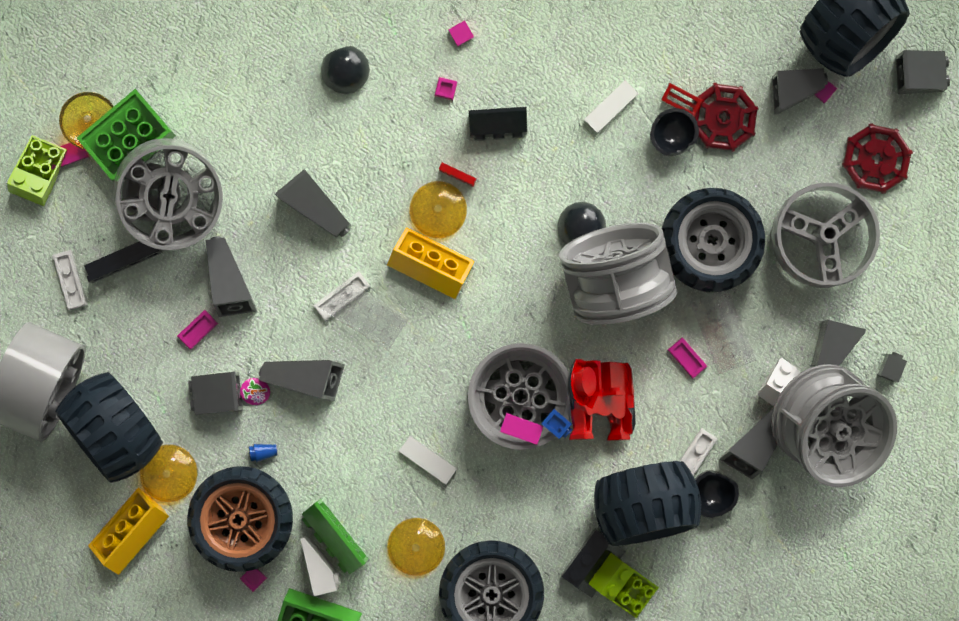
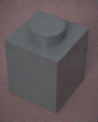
(892, 367)

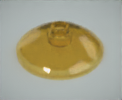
(76, 108)
(441, 223)
(182, 474)
(419, 532)

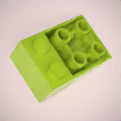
(33, 173)
(623, 585)

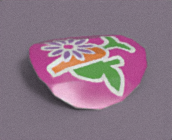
(255, 391)

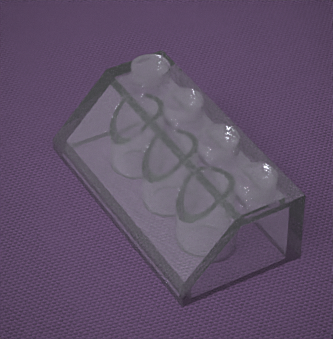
(723, 331)

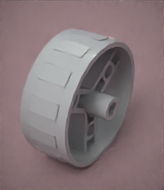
(858, 209)

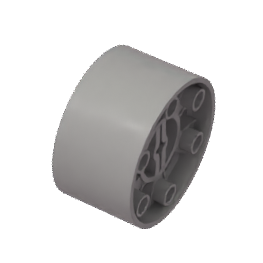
(164, 214)
(35, 379)

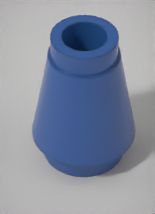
(261, 452)

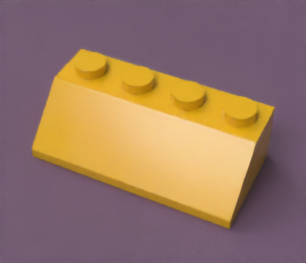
(430, 263)
(128, 531)

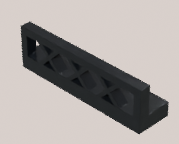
(119, 261)

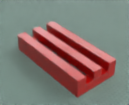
(668, 92)
(457, 174)

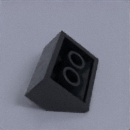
(498, 123)
(589, 560)

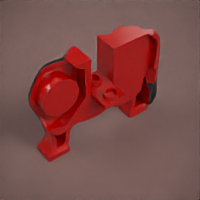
(602, 391)

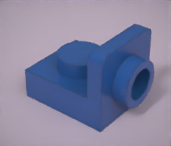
(557, 424)

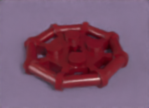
(735, 113)
(886, 152)

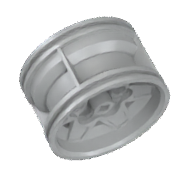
(618, 273)
(506, 359)
(844, 436)

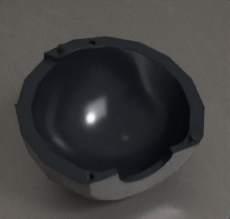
(345, 70)
(674, 132)
(579, 220)
(717, 493)

